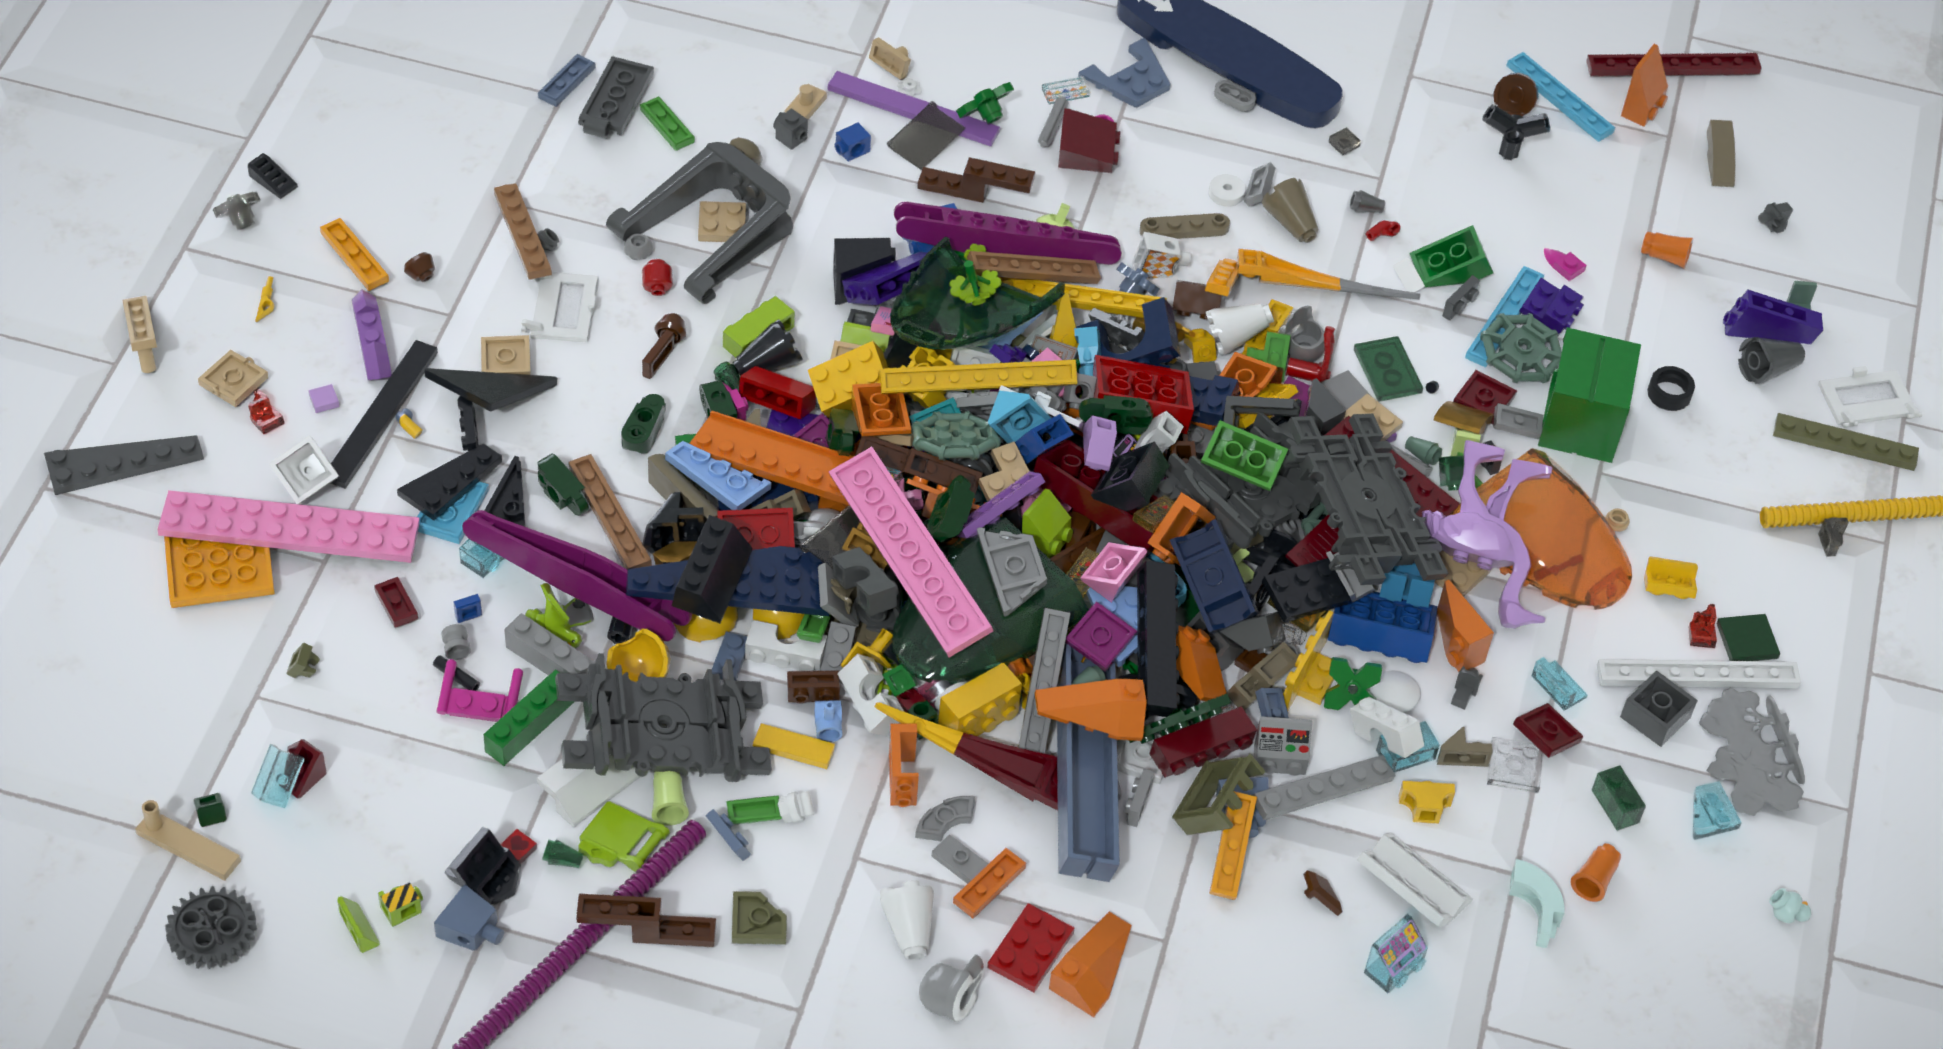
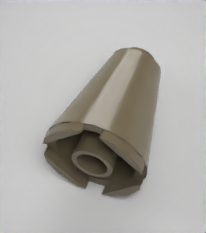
(1292, 209)

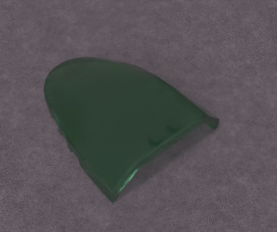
(936, 320)
(1011, 636)

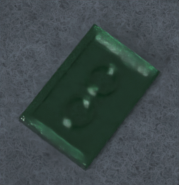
(1388, 368)

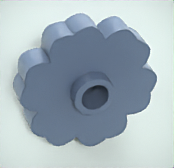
(1135, 281)

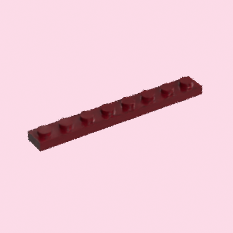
(1677, 64)

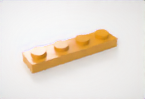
(354, 254)
(1223, 277)
(1233, 849)

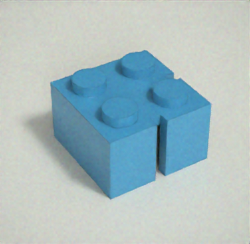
(1407, 584)

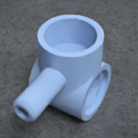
(828, 720)

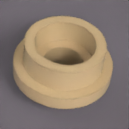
(1618, 519)

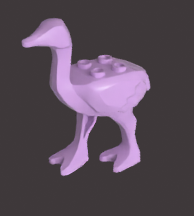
(1483, 536)

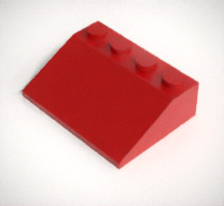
(1160, 386)

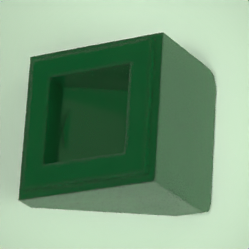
(210, 809)

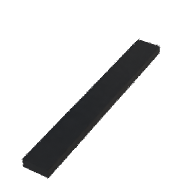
(382, 411)

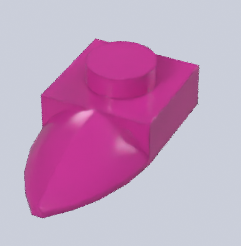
(1566, 264)
(739, 402)

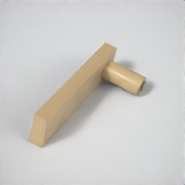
(141, 331)
(185, 842)

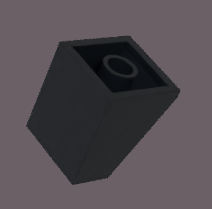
(858, 256)

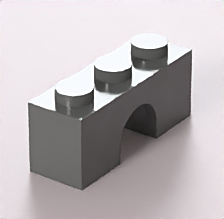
(874, 589)

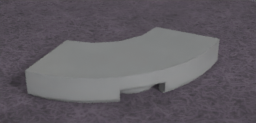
(944, 816)

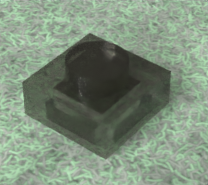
(1344, 141)

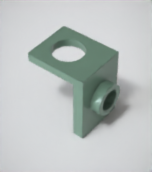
(1802, 293)

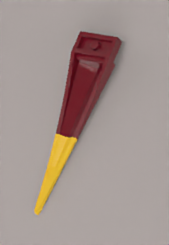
(1020, 769)

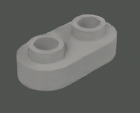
(1234, 95)

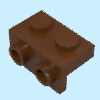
(812, 686)

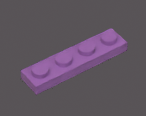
(1005, 500)

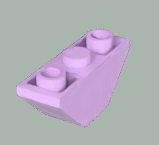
(1099, 442)

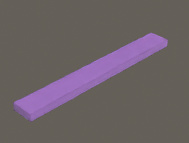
(906, 105)

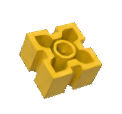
(921, 358)

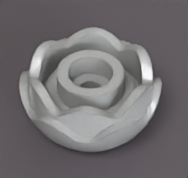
(638, 246)

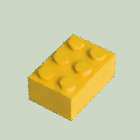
(835, 377)
(982, 702)

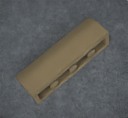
(668, 479)

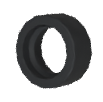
(1668, 401)

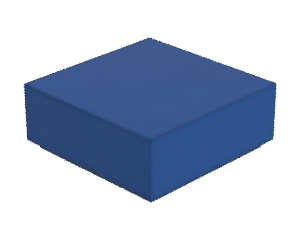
(467, 608)

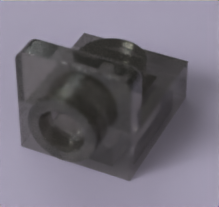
(1832, 534)

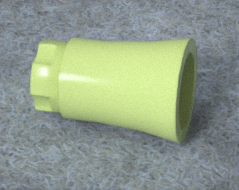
(668, 799)

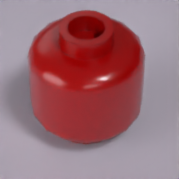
(657, 277)

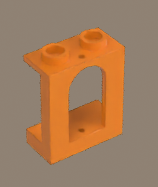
(902, 749)

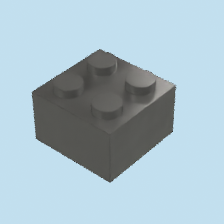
(1658, 708)

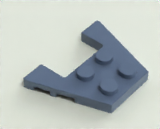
(1135, 83)

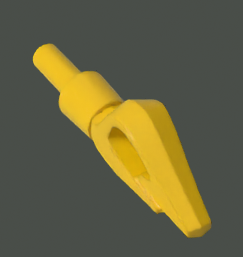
(265, 300)

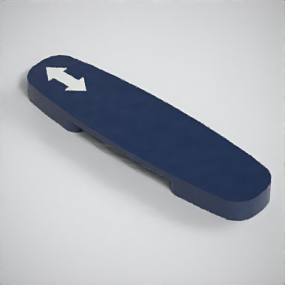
(1239, 52)

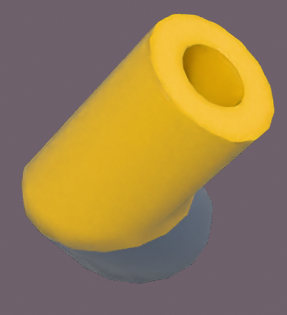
(405, 420)

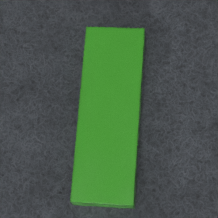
(667, 123)

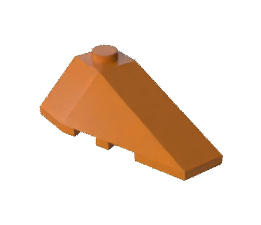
(1251, 375)
(1091, 965)

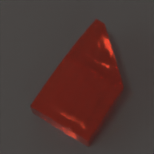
(263, 414)
(1702, 628)

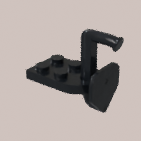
(1268, 561)

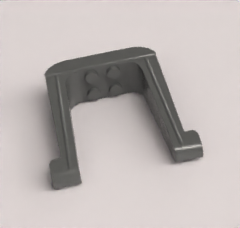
(714, 168)

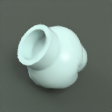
(1789, 906)

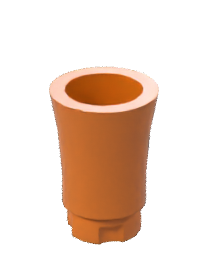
(1667, 247)
(1596, 873)

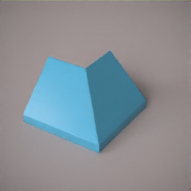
(1015, 415)

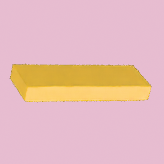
(794, 746)

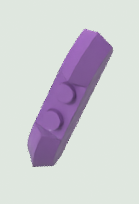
(371, 336)

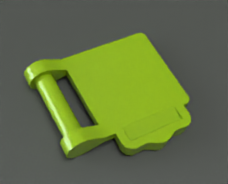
(616, 833)

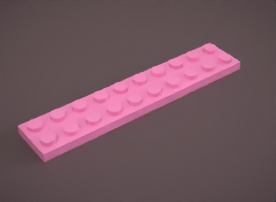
(289, 526)
(911, 552)

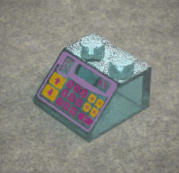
(1396, 955)

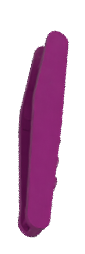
(1002, 234)
(575, 572)

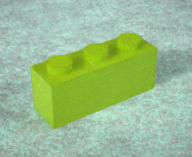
(743, 332)

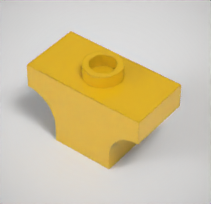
(1426, 799)

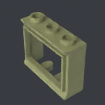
(1193, 813)

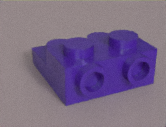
(1552, 305)

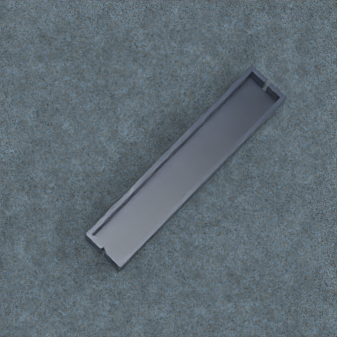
(1086, 790)

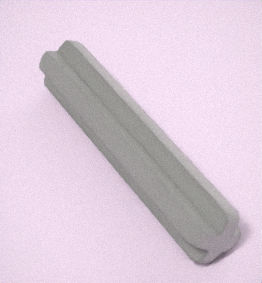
(1053, 122)

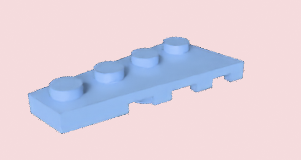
(717, 477)

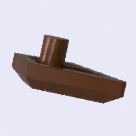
(1321, 890)

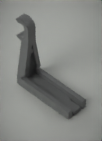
(1254, 405)

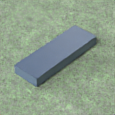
(566, 80)

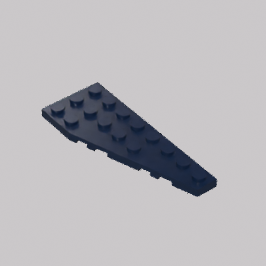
(772, 580)

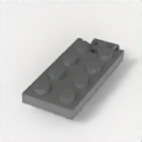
(615, 97)

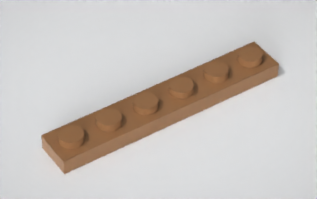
(522, 231)
(1036, 267)
(610, 513)

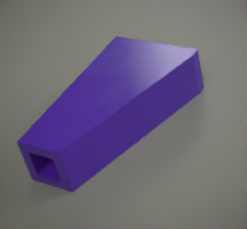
(881, 282)
(1772, 319)

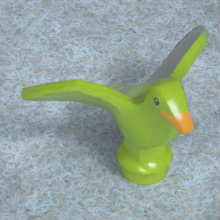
(560, 618)

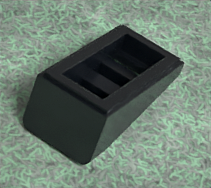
(263, 164)

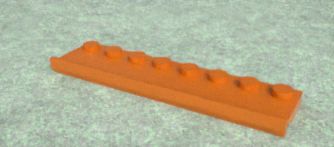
(771, 455)

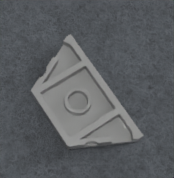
(1012, 566)

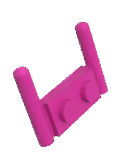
(476, 703)

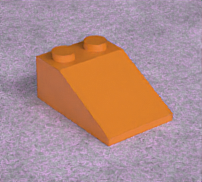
(1646, 89)
(879, 412)
(1462, 630)
(1199, 663)

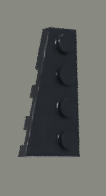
(448, 483)

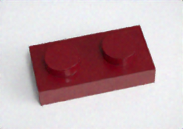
(396, 602)

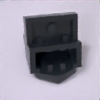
(673, 524)
(486, 868)

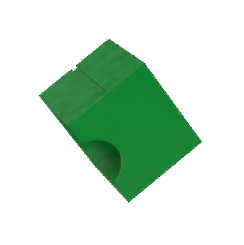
(1590, 395)

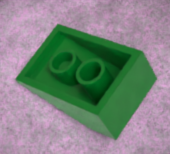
(1452, 259)

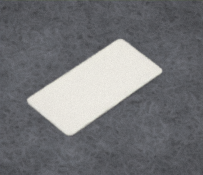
(1408, 275)

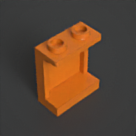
(1176, 524)

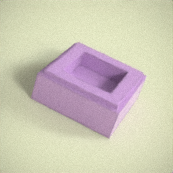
(323, 398)

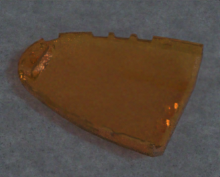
(1567, 538)

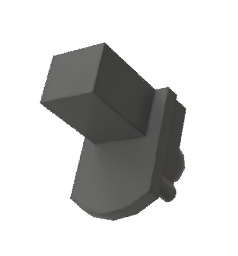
(1776, 216)
(1466, 686)

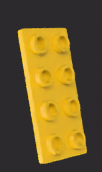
(1312, 672)

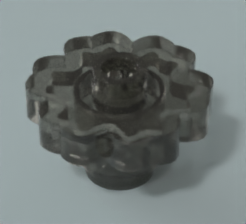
(238, 209)

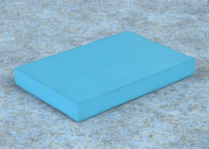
(449, 524)

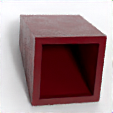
(1088, 142)

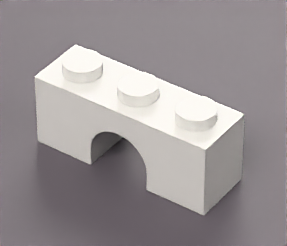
(1163, 430)
(766, 648)
(860, 681)
(1399, 729)

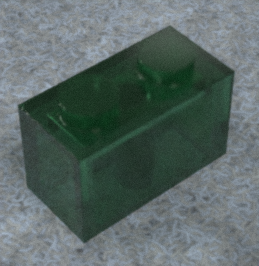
(1618, 798)

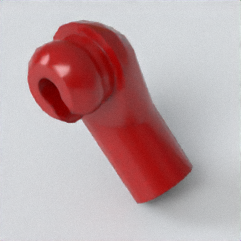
(1383, 228)

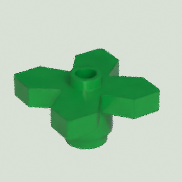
(987, 103)
(1345, 676)

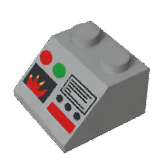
(1283, 745)

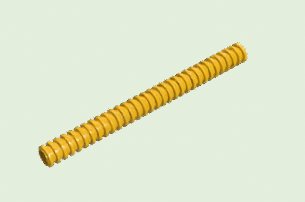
(1852, 511)

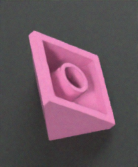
(1113, 569)

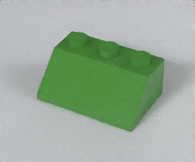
(1245, 455)

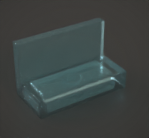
(1558, 683)
(277, 776)

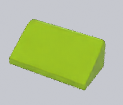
(357, 924)

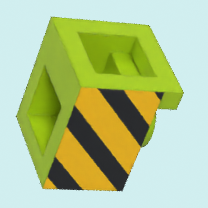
(401, 903)

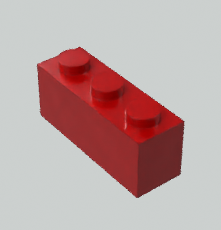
(777, 392)

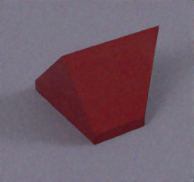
(312, 769)

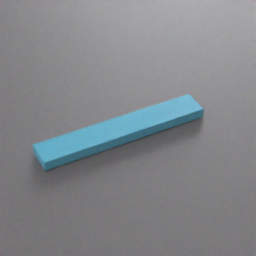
(1562, 97)
(1509, 305)

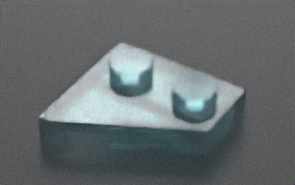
(1712, 811)

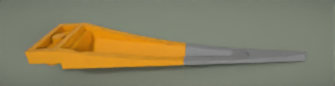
(1281, 272)

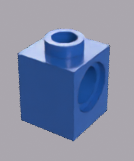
(853, 142)

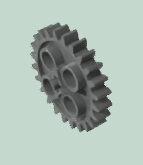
(187, 939)

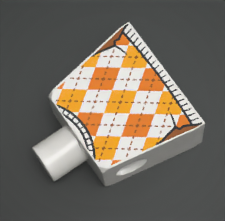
(1159, 256)

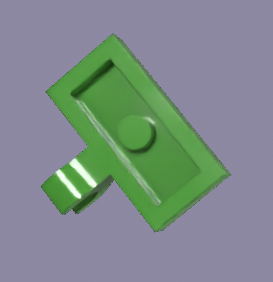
(1274, 352)

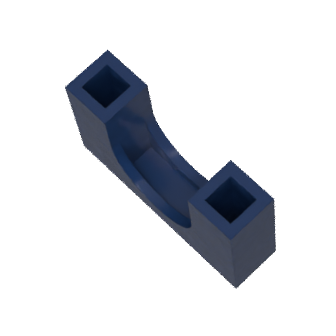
(1160, 336)

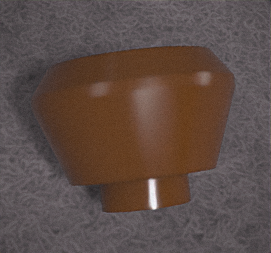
(420, 267)
(674, 323)

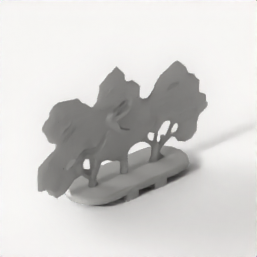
(1749, 758)

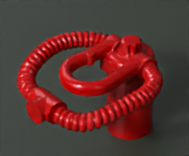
(1310, 370)

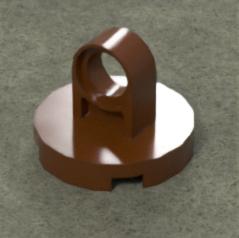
(1516, 94)

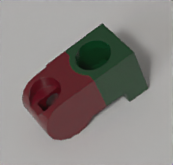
(917, 705)

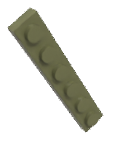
(1846, 441)

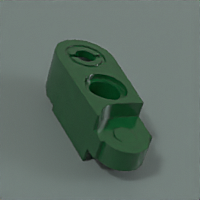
(717, 399)
(1132, 413)
(643, 424)
(842, 431)
(561, 485)
(951, 510)

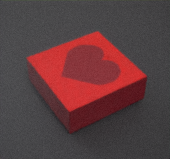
(520, 845)

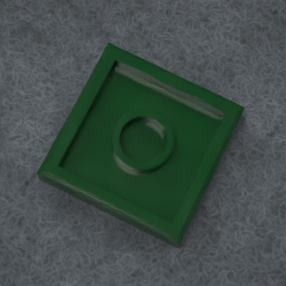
(1748, 638)

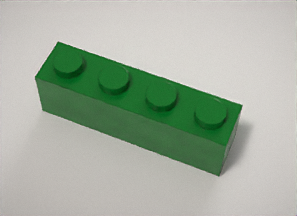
(525, 721)

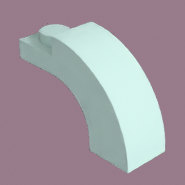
(1542, 894)

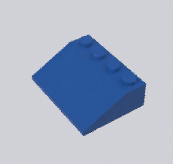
(1385, 627)

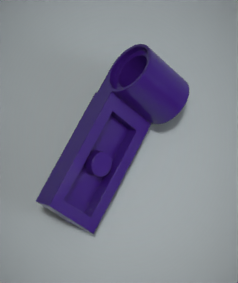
(1008, 354)

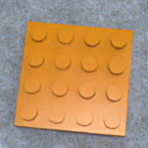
(215, 571)

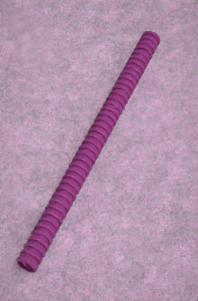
(578, 941)

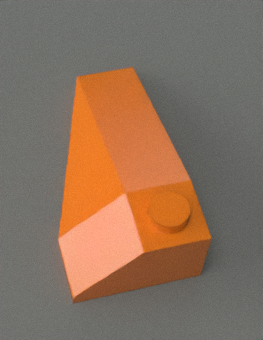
(1105, 705)

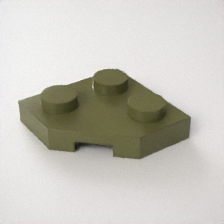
(757, 920)

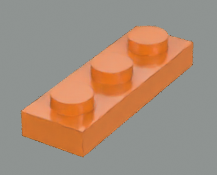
(989, 883)

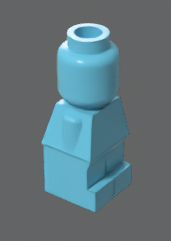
(1088, 347)

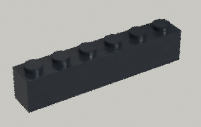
(1157, 636)

